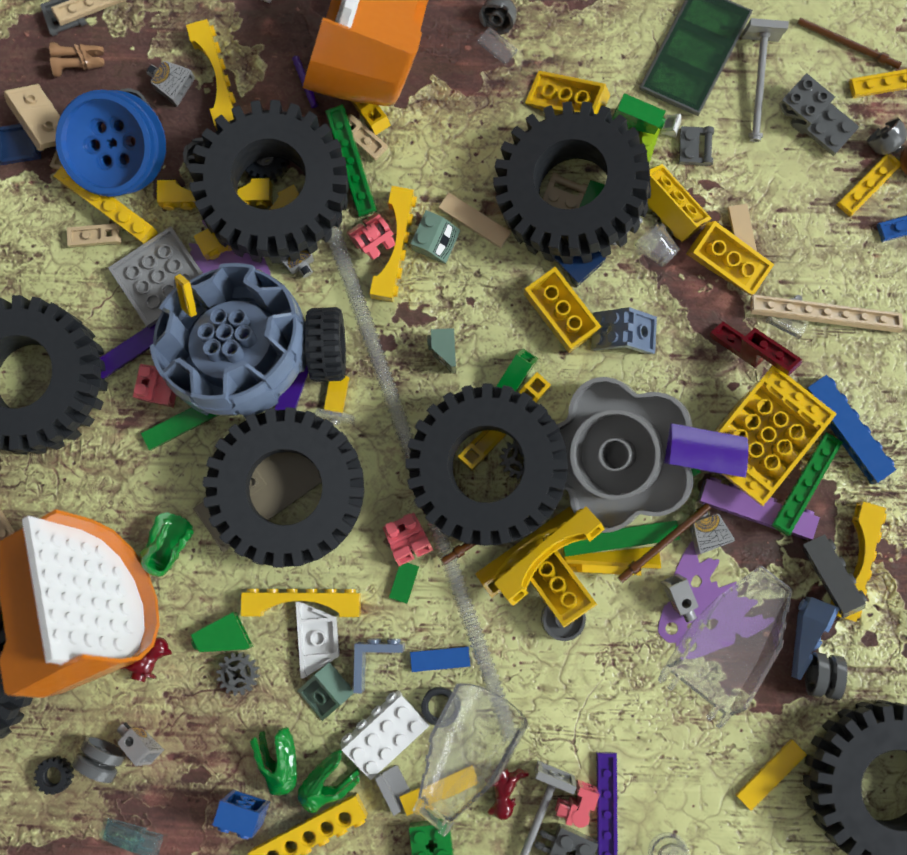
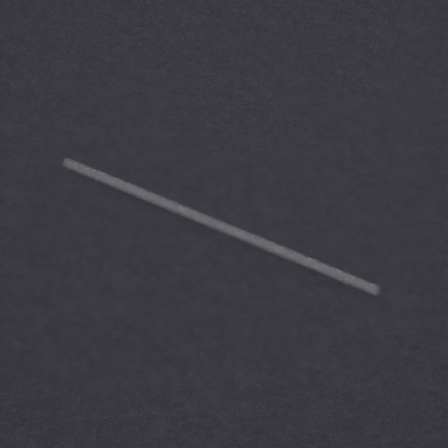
(404, 433)

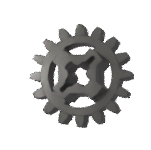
(511, 460)
(233, 680)

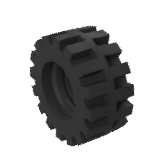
(42, 779)

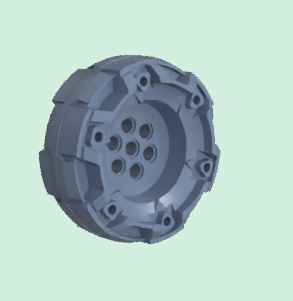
(262, 363)

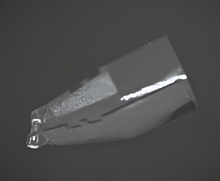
(467, 752)

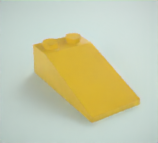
(555, 88)
(730, 258)
(561, 590)

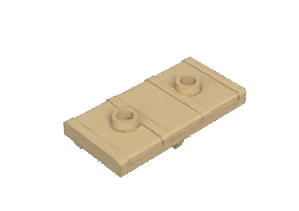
(34, 114)

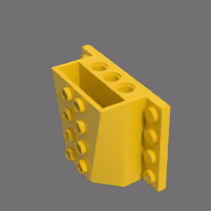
(780, 428)

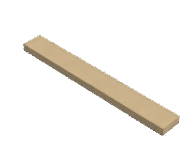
(826, 313)

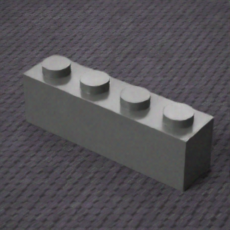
(834, 576)

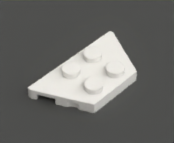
(316, 638)

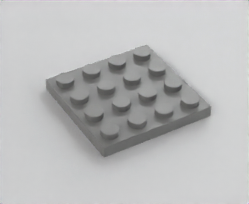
(150, 271)

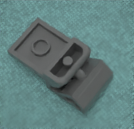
(816, 115)

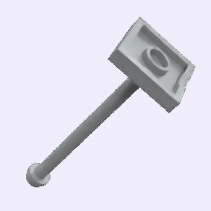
(765, 31)
(555, 779)

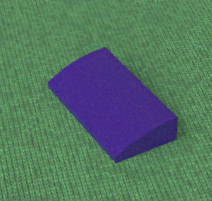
(707, 450)

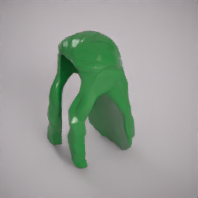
(164, 543)
(283, 772)
(314, 794)

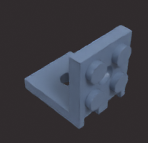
(625, 330)
(372, 645)

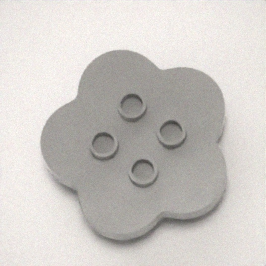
(619, 452)

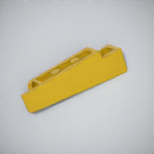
(610, 561)

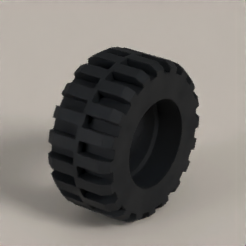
(325, 344)

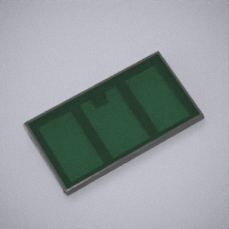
(695, 52)

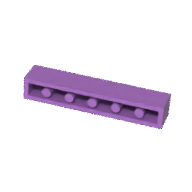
(738, 503)

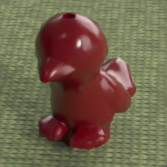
(143, 668)
(503, 789)

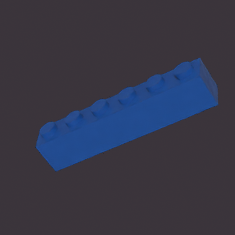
(852, 432)

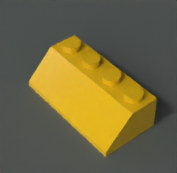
(674, 204)
(561, 309)

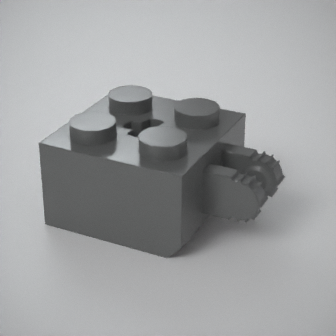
(566, 840)

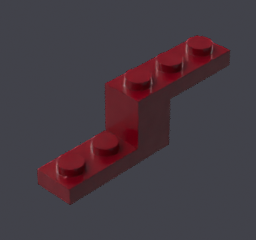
(756, 348)

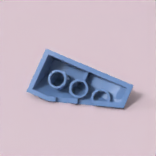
(812, 621)

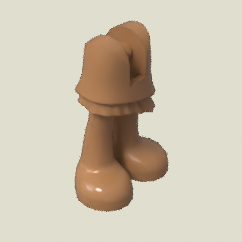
(85, 60)

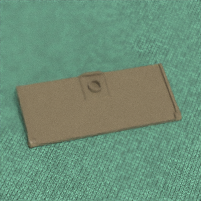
(273, 487)

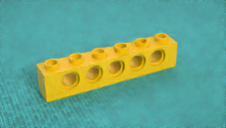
(350, 805)

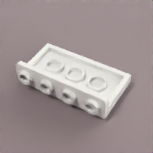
(383, 734)

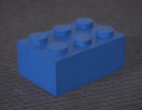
(241, 814)

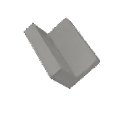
(392, 786)

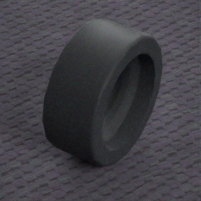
(431, 693)

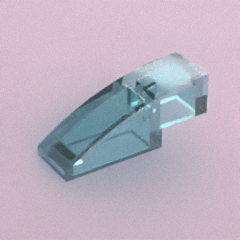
(132, 837)

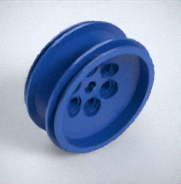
(81, 128)

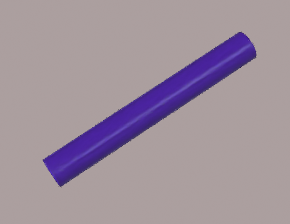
(301, 73)

